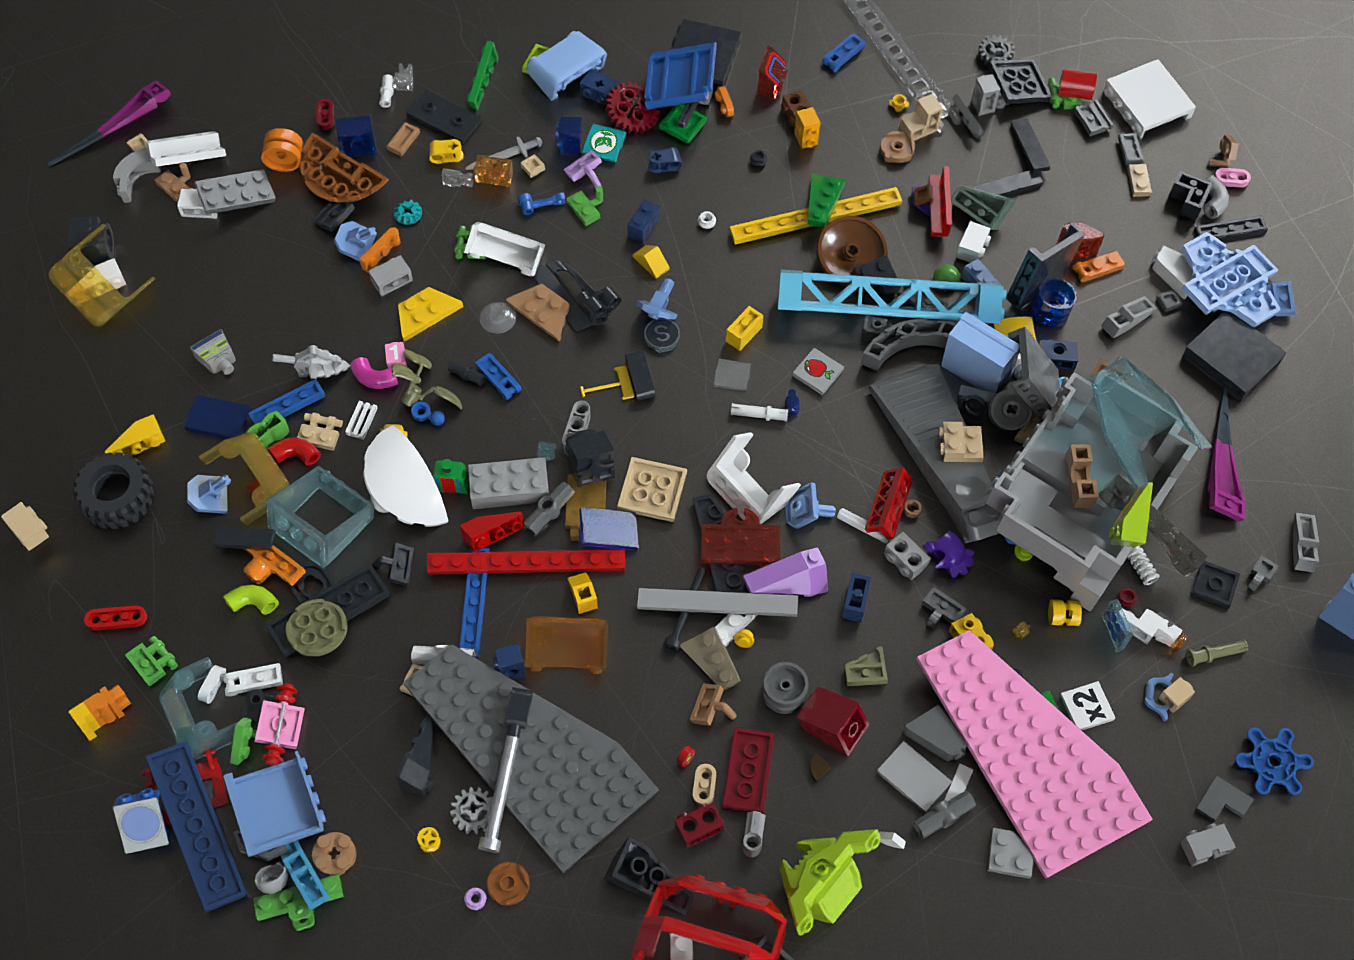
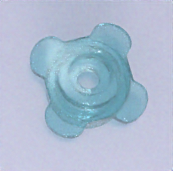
(550, 454)

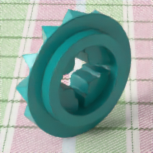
(407, 218)

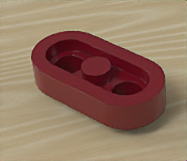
(325, 117)

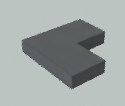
(1223, 794)

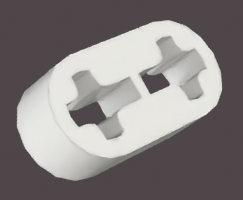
(211, 684)

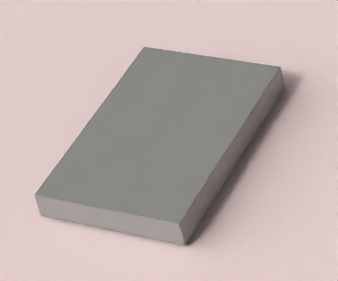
(914, 777)

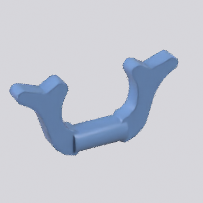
(1149, 701)

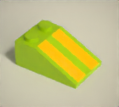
(1132, 523)

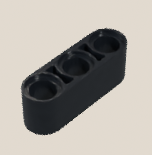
(640, 375)

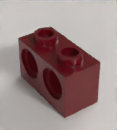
(702, 829)

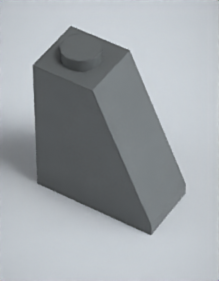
(937, 734)

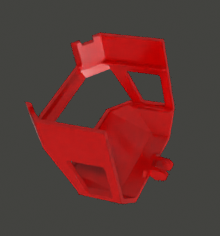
(653, 925)

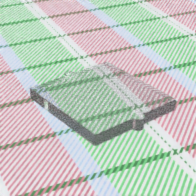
(732, 374)

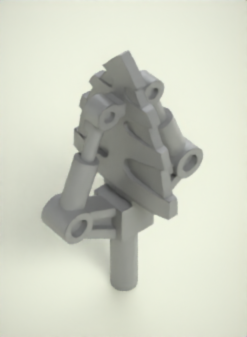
(314, 362)

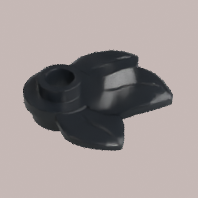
(252, 710)

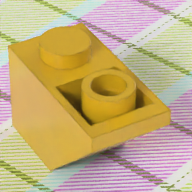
(583, 593)

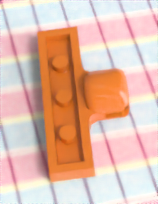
(272, 561)

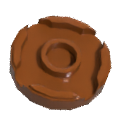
(508, 883)

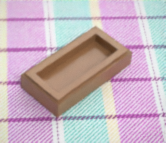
(403, 139)

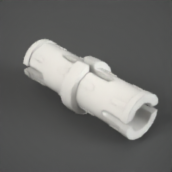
(386, 91)

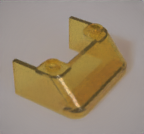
(260, 463)

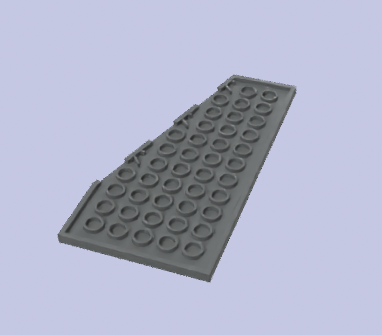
(566, 776)

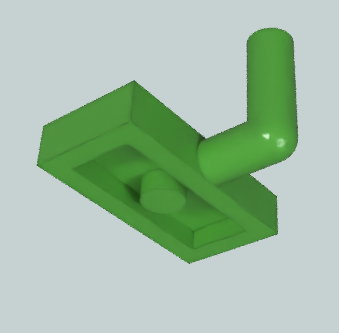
(584, 208)
(240, 747)

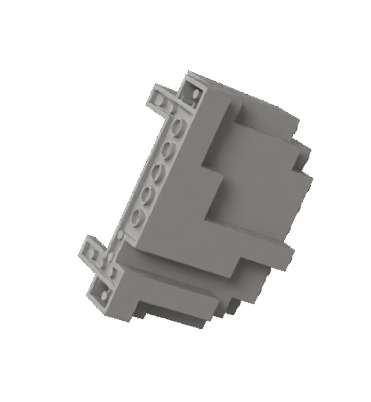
(1038, 498)

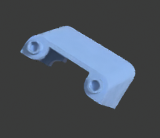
(565, 63)

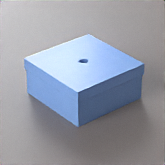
(980, 354)

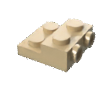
(961, 442)

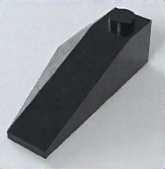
(640, 871)

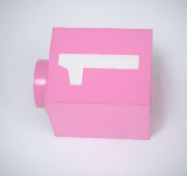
(395, 354)

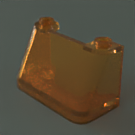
(566, 643)

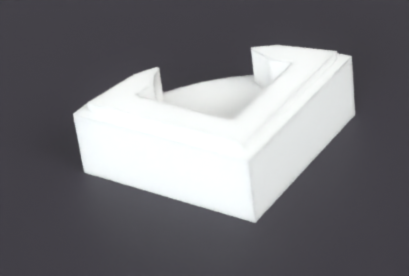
(892, 839)

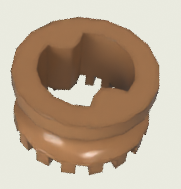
(916, 513)

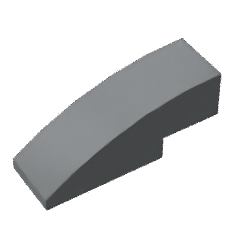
(1128, 316)
(1305, 542)

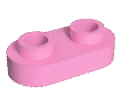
(1233, 177)

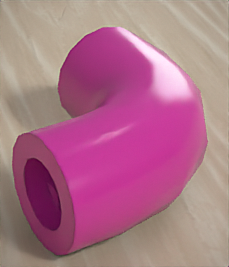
(371, 377)

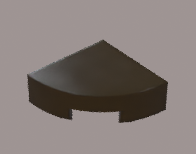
(818, 767)

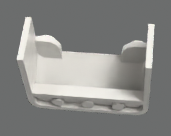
(504, 247)
(739, 489)

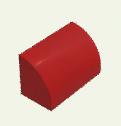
(1077, 84)

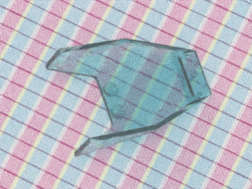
(1133, 411)

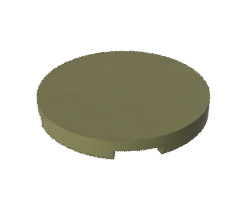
(316, 627)

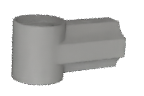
(753, 833)

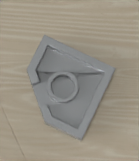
(1009, 854)

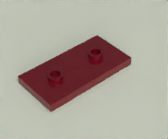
(748, 770)

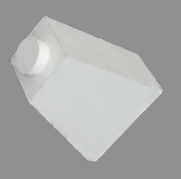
(1172, 269)

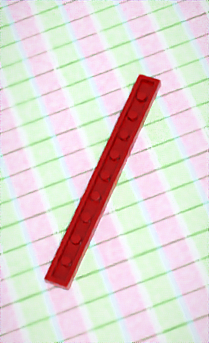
(526, 562)

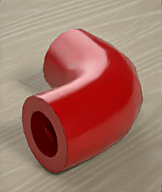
(294, 447)

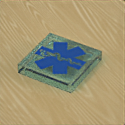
(1117, 625)

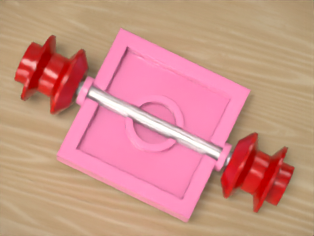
(279, 724)

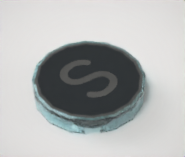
(662, 334)

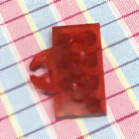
(740, 540)

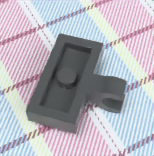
(942, 607)

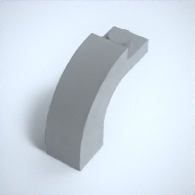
(130, 169)

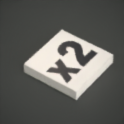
(1087, 706)

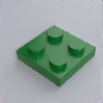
(685, 134)

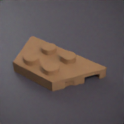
(542, 308)

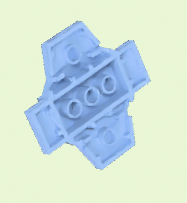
(1229, 279)

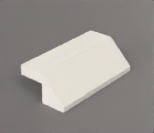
(184, 148)

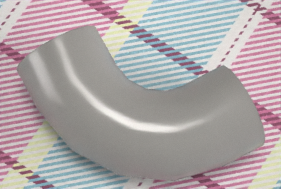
(1219, 199)

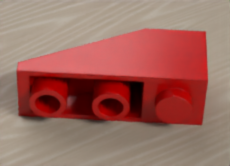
(489, 529)

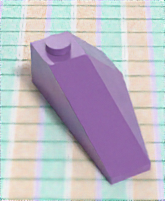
(796, 574)

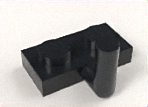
(399, 562)

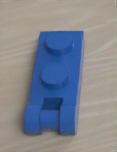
(843, 52)
(498, 375)

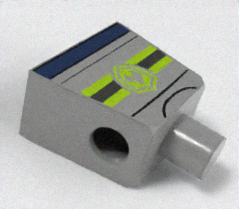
(215, 353)

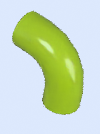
(252, 595)

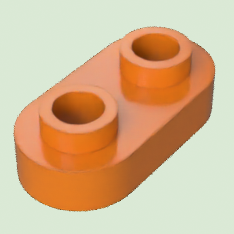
(726, 104)

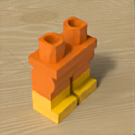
(99, 710)

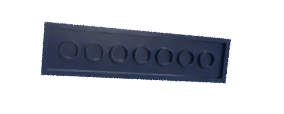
(196, 826)

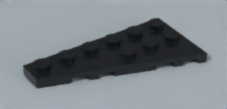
(725, 576)

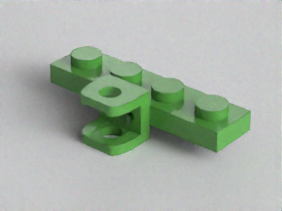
(293, 903)

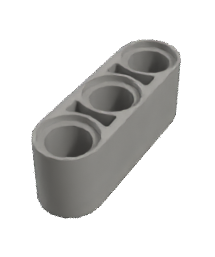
(576, 420)

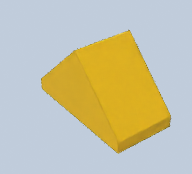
(652, 260)

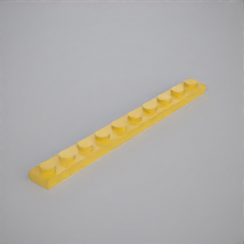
(799, 219)

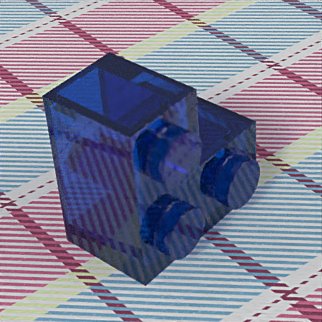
(569, 135)

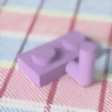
(584, 166)

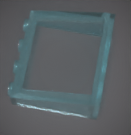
(304, 536)

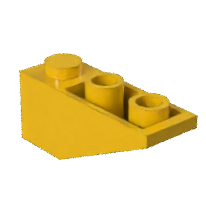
(138, 437)

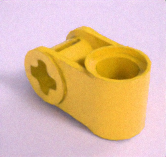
(444, 151)

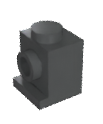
(874, 327)

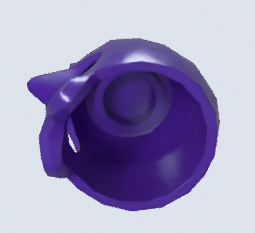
(950, 554)

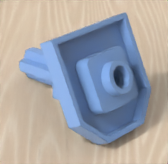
(354, 239)
(657, 306)
(208, 493)
(805, 508)

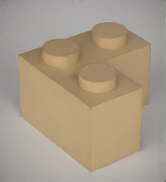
(924, 119)
(26, 525)

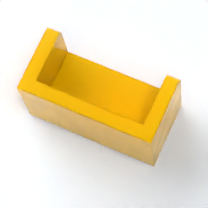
(744, 328)

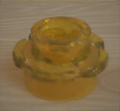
(1021, 630)

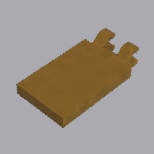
(586, 496)

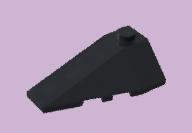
(417, 767)

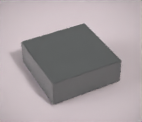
(1169, 301)

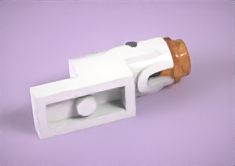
(1156, 625)

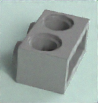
(985, 94)
(910, 553)

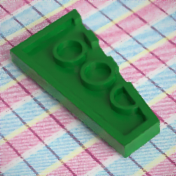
(484, 68)
(823, 198)

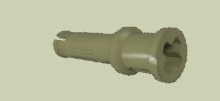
(1208, 654)

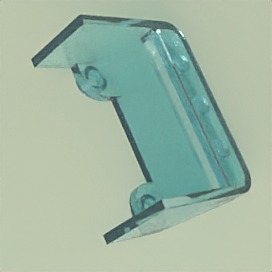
(200, 735)

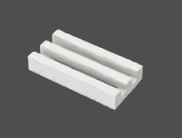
(366, 407)

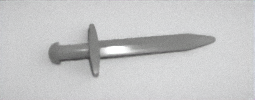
(520, 148)

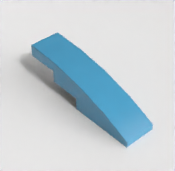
(304, 875)

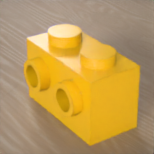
(974, 625)

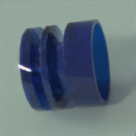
(1053, 302)

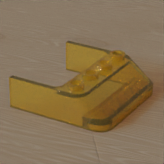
(87, 286)

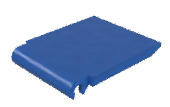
(680, 76)

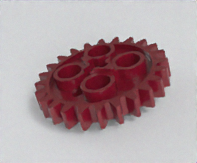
(618, 100)

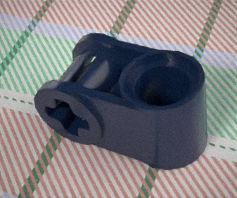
(666, 160)

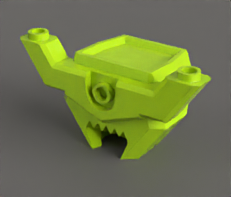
(826, 877)

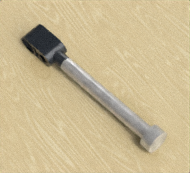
(516, 719)

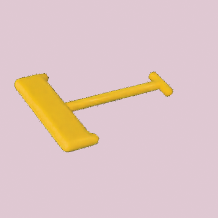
(625, 383)

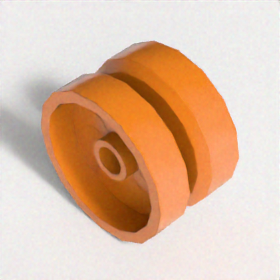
(282, 150)

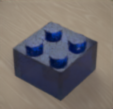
(356, 136)

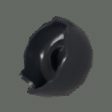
(972, 409)

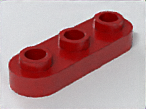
(108, 615)

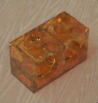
(493, 170)

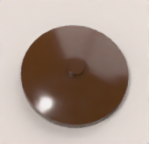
(848, 244)

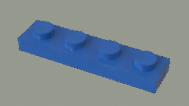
(289, 402)

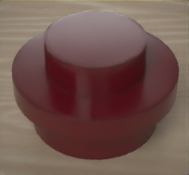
(1127, 597)

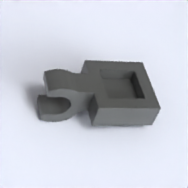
(1263, 571)

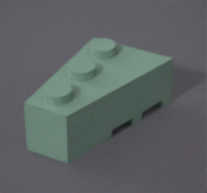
(982, 205)

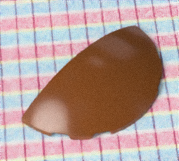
(336, 175)

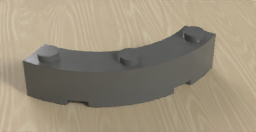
(905, 335)

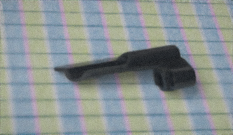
(587, 307)

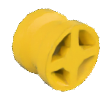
(427, 835)

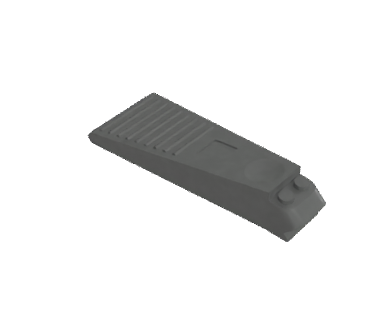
(916, 408)

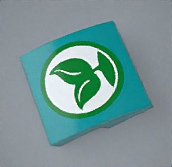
(604, 142)

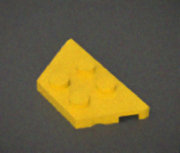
(425, 310)

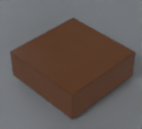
(923, 194)

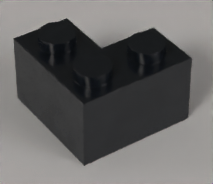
(1191, 191)
(878, 268)

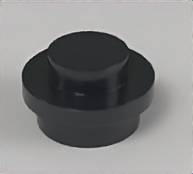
(758, 158)

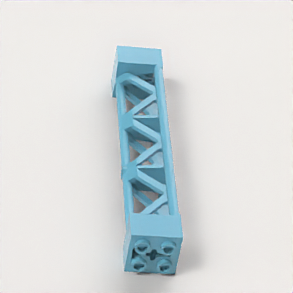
(987, 303)

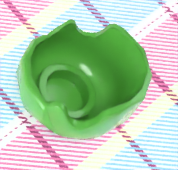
(948, 274)

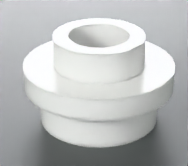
(707, 220)

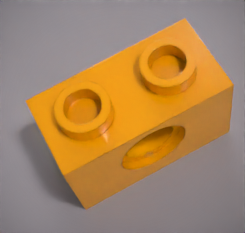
(807, 127)

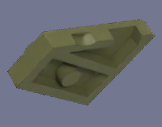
(867, 670)

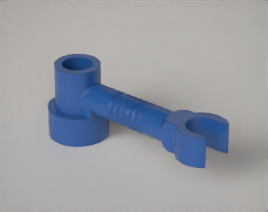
(527, 204)

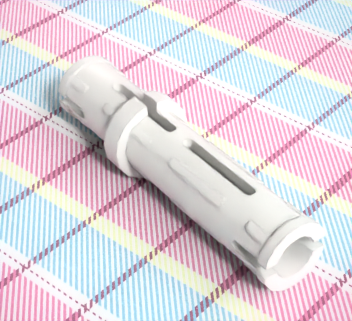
(759, 412)

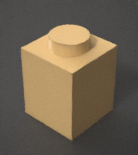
(1177, 694)

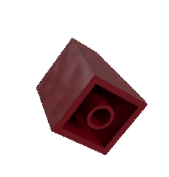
(833, 720)

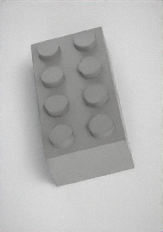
(508, 483)

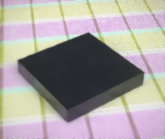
(1215, 584)

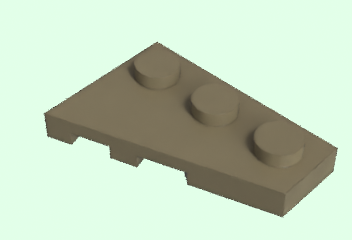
(712, 657)

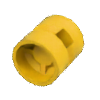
(1058, 616)

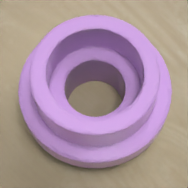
(475, 892)

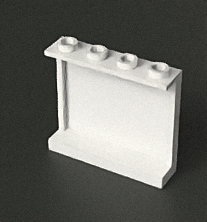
(1148, 97)

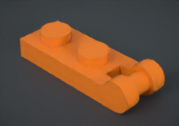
(380, 249)
(1098, 266)

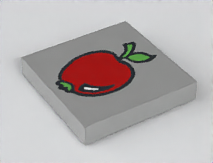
(818, 371)

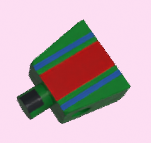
(451, 477)

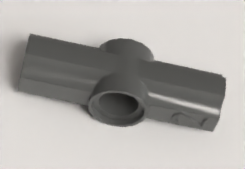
(555, 501)
(944, 814)

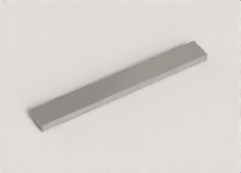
(717, 602)

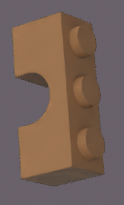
(1083, 489)

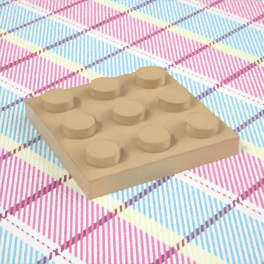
(652, 489)

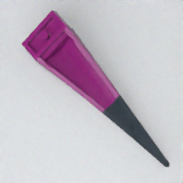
(138, 106)
(1224, 482)

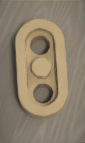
(704, 786)

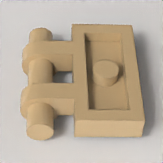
(319, 436)

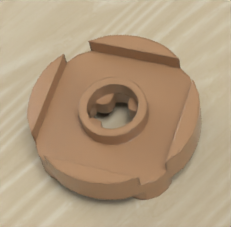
(895, 155)
(325, 845)

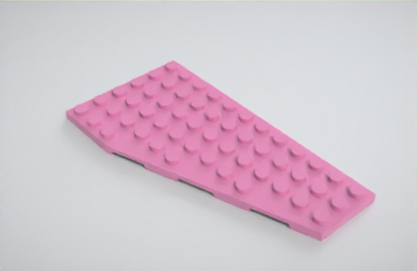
(1043, 769)

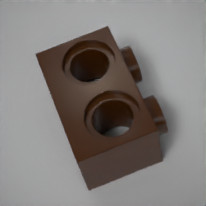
(792, 103)

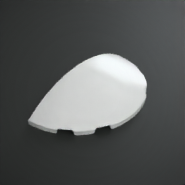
(401, 480)

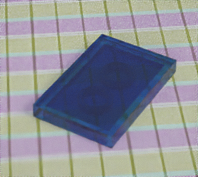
(217, 417)
(608, 528)

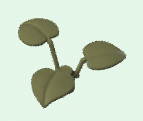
(413, 392)

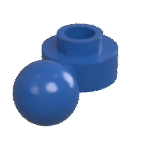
(436, 418)

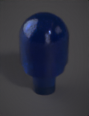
(792, 402)

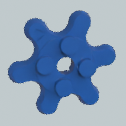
(1279, 749)

